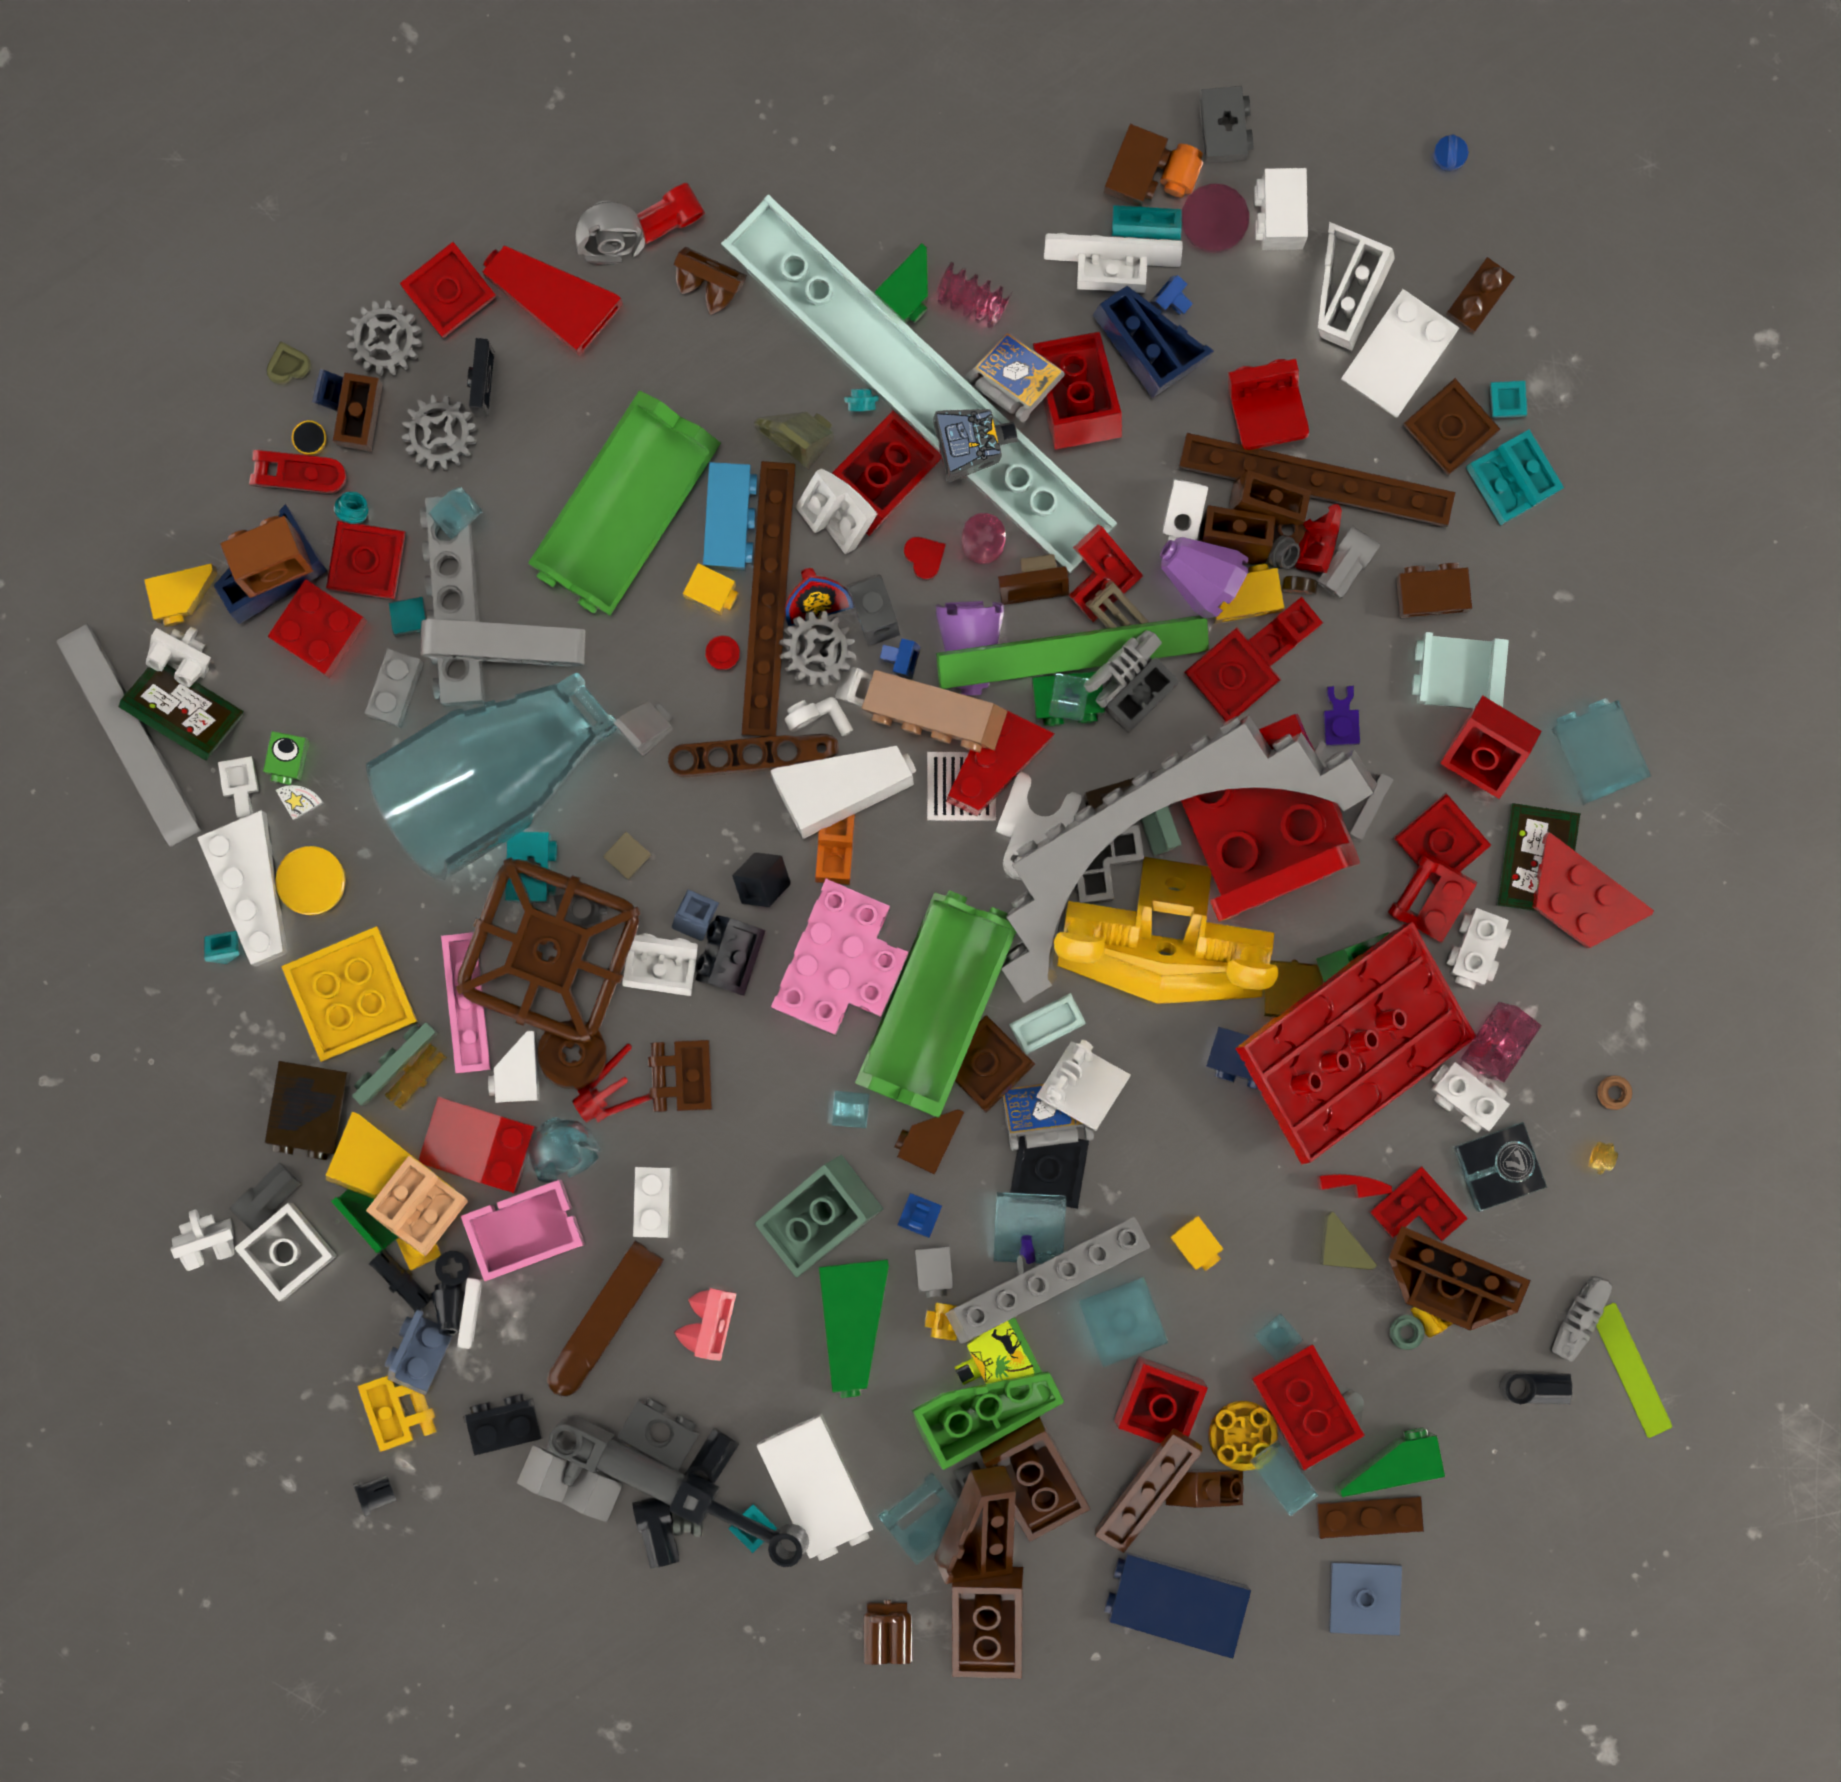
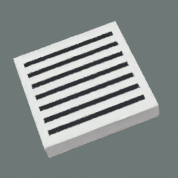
(941, 775)

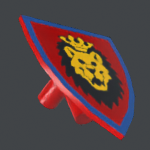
(816, 595)

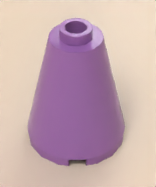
(969, 626)

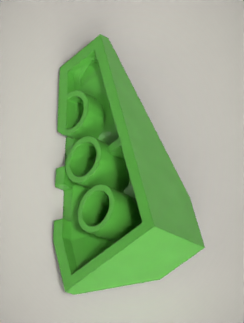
(976, 1416)

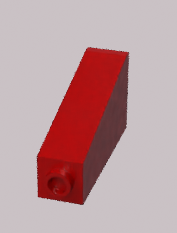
(557, 300)

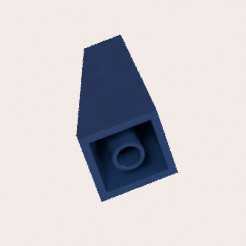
(1178, 1604)

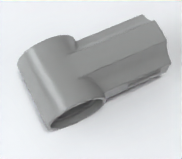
(1351, 556)

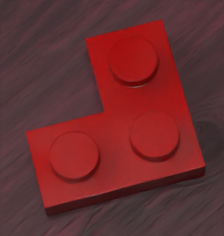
(1107, 564)
(1419, 1197)

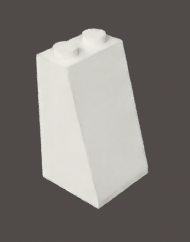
(816, 1486)

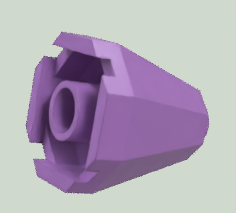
(1204, 573)

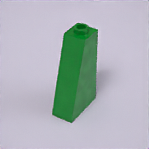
(851, 1315)

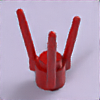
(591, 1103)

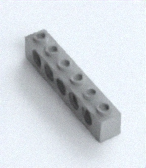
(469, 687)
(1047, 1280)

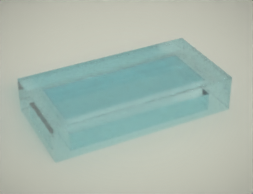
(1284, 1477)

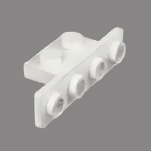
(1112, 261)

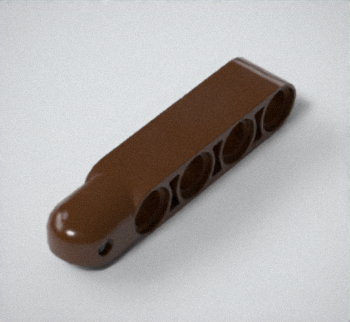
(805, 745)
(603, 1320)

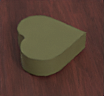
(288, 364)

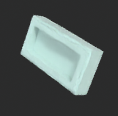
(1047, 1024)

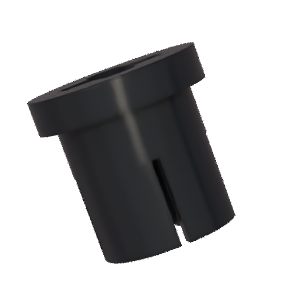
(445, 1260)
(374, 1494)

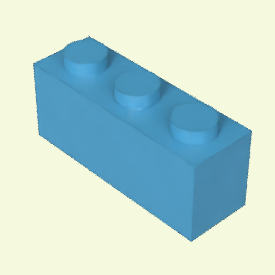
(729, 516)

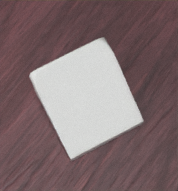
(854, 686)

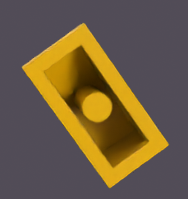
(178, 593)
(1257, 596)

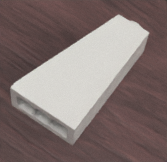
(841, 786)

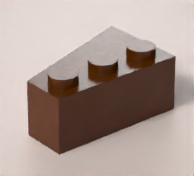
(980, 1529)

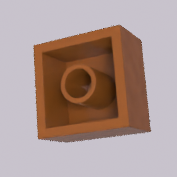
(266, 556)

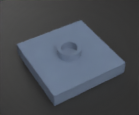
(1365, 1598)

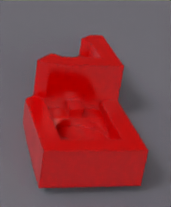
(1319, 541)

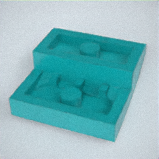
(1514, 477)

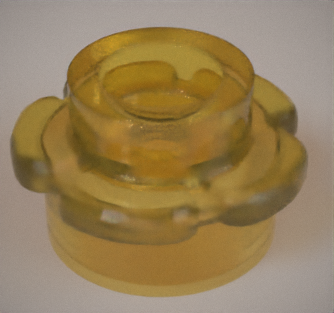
(1603, 1157)

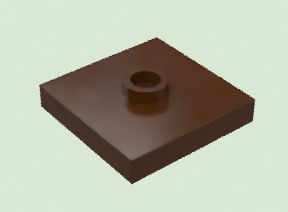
(1451, 426)
(991, 1065)

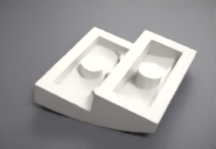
(838, 508)

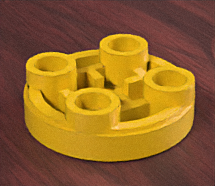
(310, 880)
(1241, 1433)

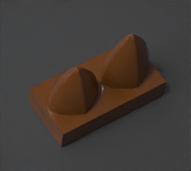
(722, 280)
(1480, 295)

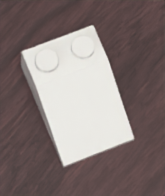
(1400, 353)

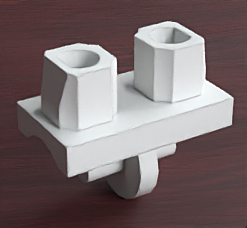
(181, 650)
(201, 1234)

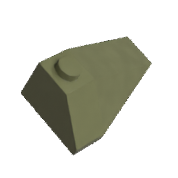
(798, 434)

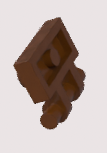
(692, 1075)

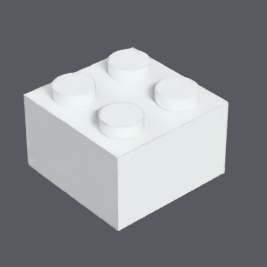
(1283, 209)
(285, 1251)

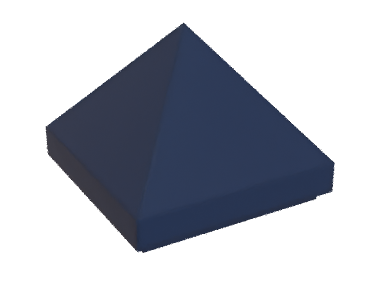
(328, 390)

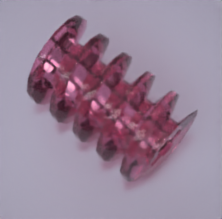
(972, 296)
(978, 526)

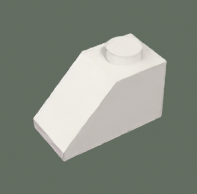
(517, 1073)

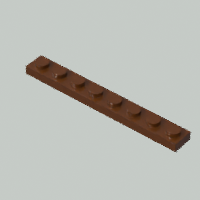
(1322, 479)
(768, 599)

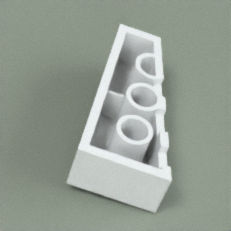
(246, 879)

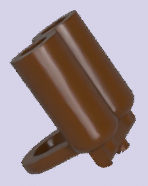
(887, 1634)

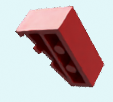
(990, 771)

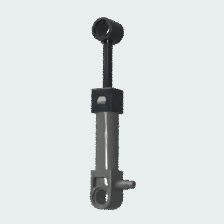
(686, 1494)

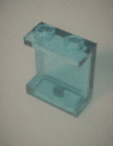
(1601, 750)

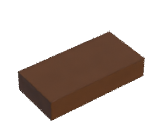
(1034, 585)

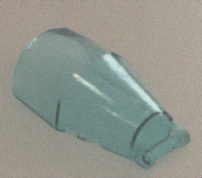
(483, 773)

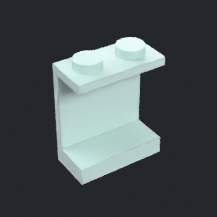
(1459, 671)

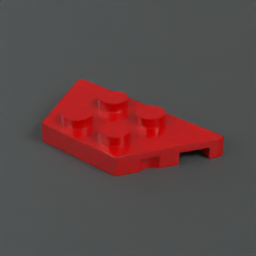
(1582, 896)

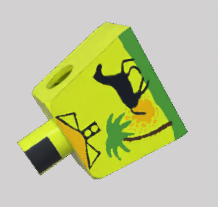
(998, 1355)

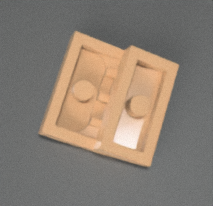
(417, 1206)

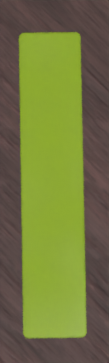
(1632, 1372)

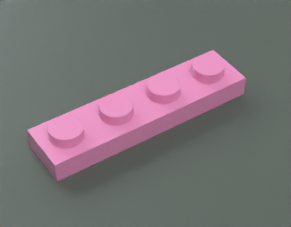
(466, 1017)

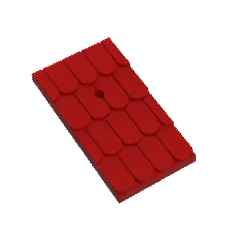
(1356, 1042)

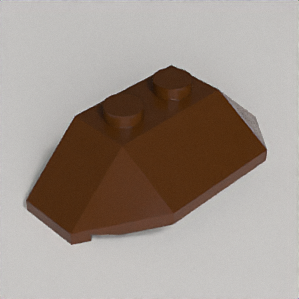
(1453, 1282)

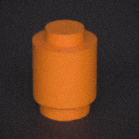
(1182, 170)

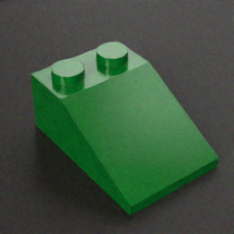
(1400, 1463)

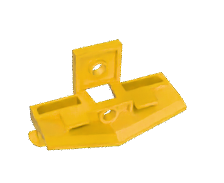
(1205, 966)

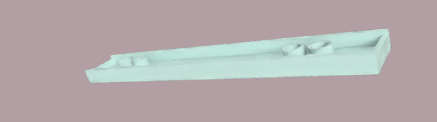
(908, 374)

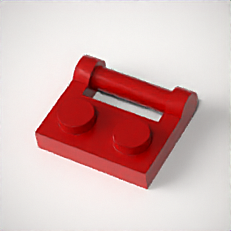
(1443, 902)

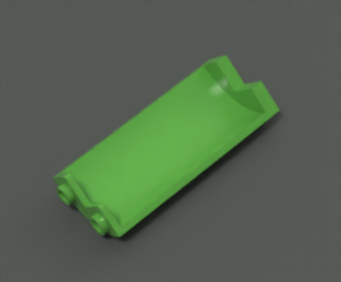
(623, 504)
(937, 1003)

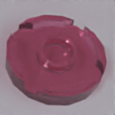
(1215, 218)

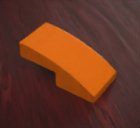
(835, 852)

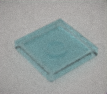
(1029, 1215)

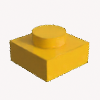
(414, 1258)

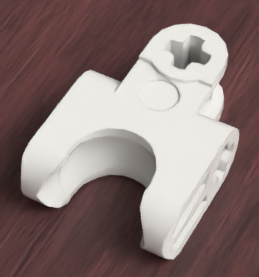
(1024, 825)

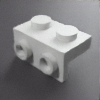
(661, 964)

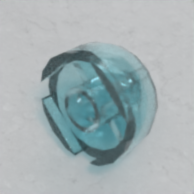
(562, 1148)

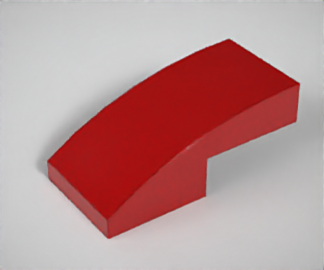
(1286, 631)
(1362, 1185)

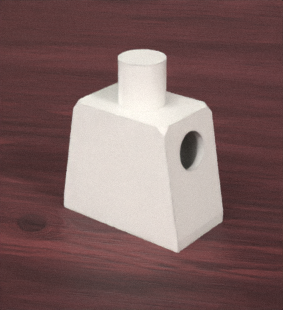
(1186, 499)

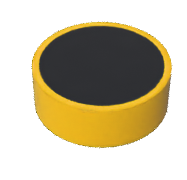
(309, 438)

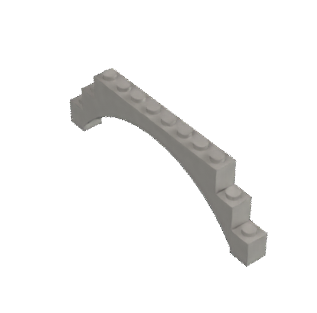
(1227, 761)

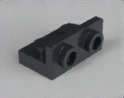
(729, 954)
(503, 1425)

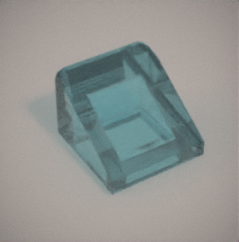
(455, 512)
(1068, 697)

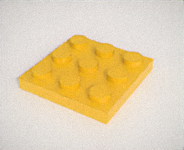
(349, 994)

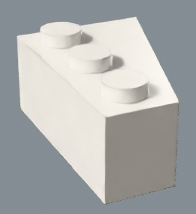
(1351, 284)

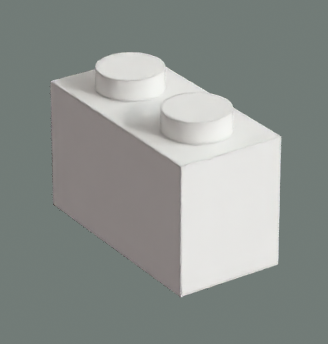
(652, 1202)

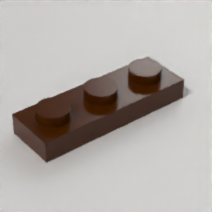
(1370, 1517)

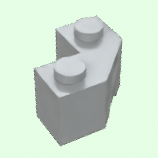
(1096, 881)
(590, 1494)

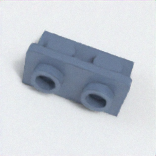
(418, 1354)

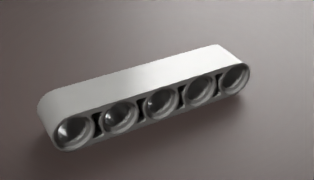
(502, 642)

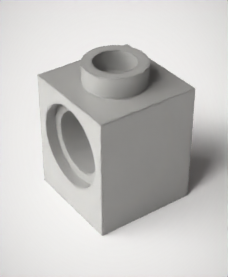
(934, 1271)

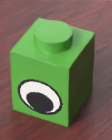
(286, 757)

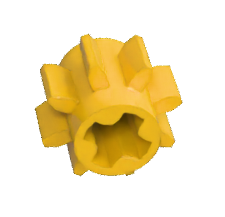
(939, 1322)

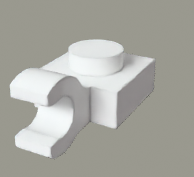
(238, 780)

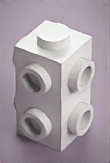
(1474, 958)
(1460, 1089)

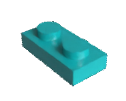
(1146, 222)

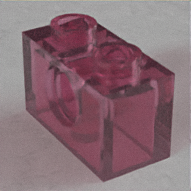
(1501, 1042)

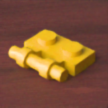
(387, 1414)

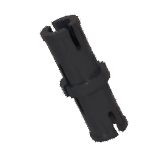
(400, 1281)

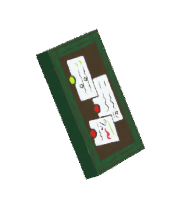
(182, 713)
(1525, 850)

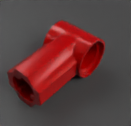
(676, 209)

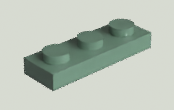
(393, 1062)

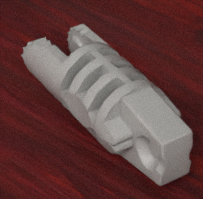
(1123, 667)
(1582, 1318)

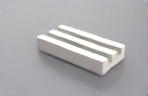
(469, 1313)

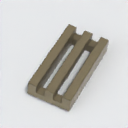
(1102, 597)

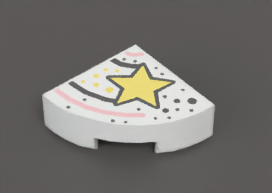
(298, 800)

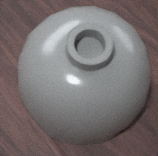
(608, 232)

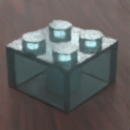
(1123, 1321)

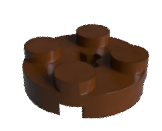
(577, 1073)

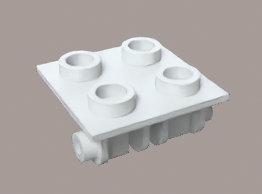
(1083, 1085)

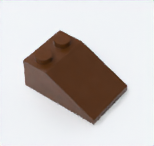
(1042, 1480)
(988, 1626)

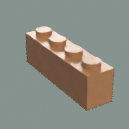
(934, 710)

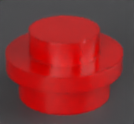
(722, 652)

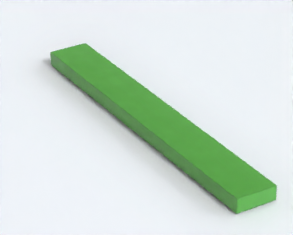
(1065, 652)

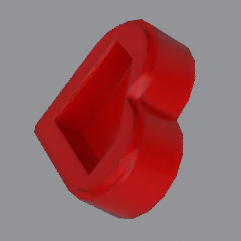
(925, 556)

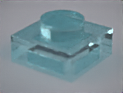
(1278, 1337)

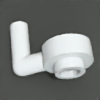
(803, 715)

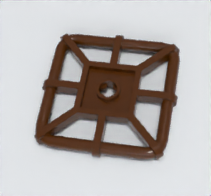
(568, 939)

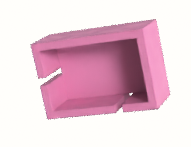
(523, 1231)

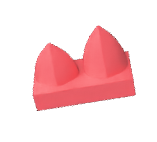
(708, 1338)

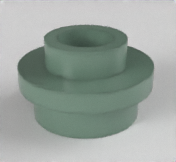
(1418, 1332)

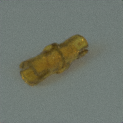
(415, 1076)

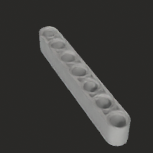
(129, 736)

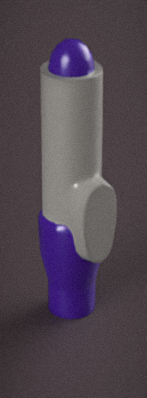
(1027, 1255)

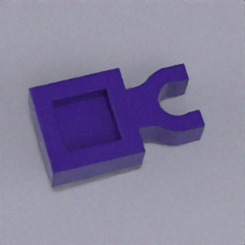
(1341, 723)

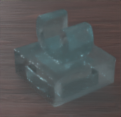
(850, 1109)

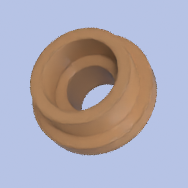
(1625, 1092)

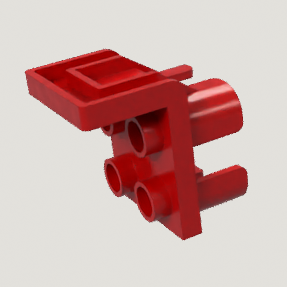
(1268, 838)

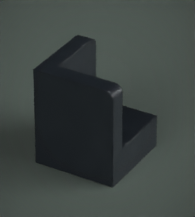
(761, 879)

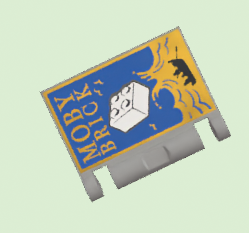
(1014, 376)
(1038, 1120)

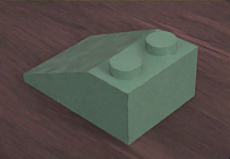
(818, 1215)

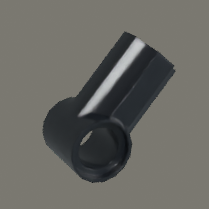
(1540, 1388)
(713, 1455)
(655, 1523)

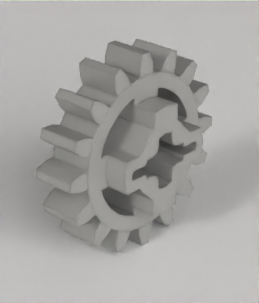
(394, 329)
(448, 420)
(809, 637)

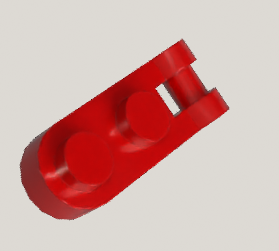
(298, 472)

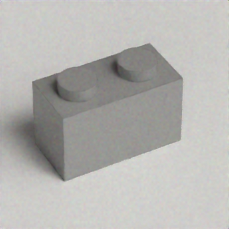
(394, 688)

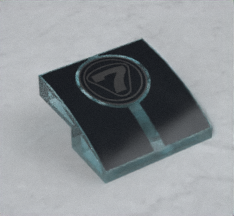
(1500, 1167)

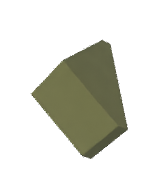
(1341, 1247)

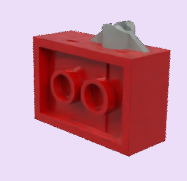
(1310, 1407)

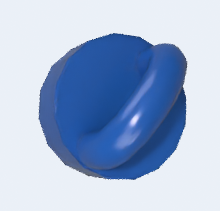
(1451, 152)

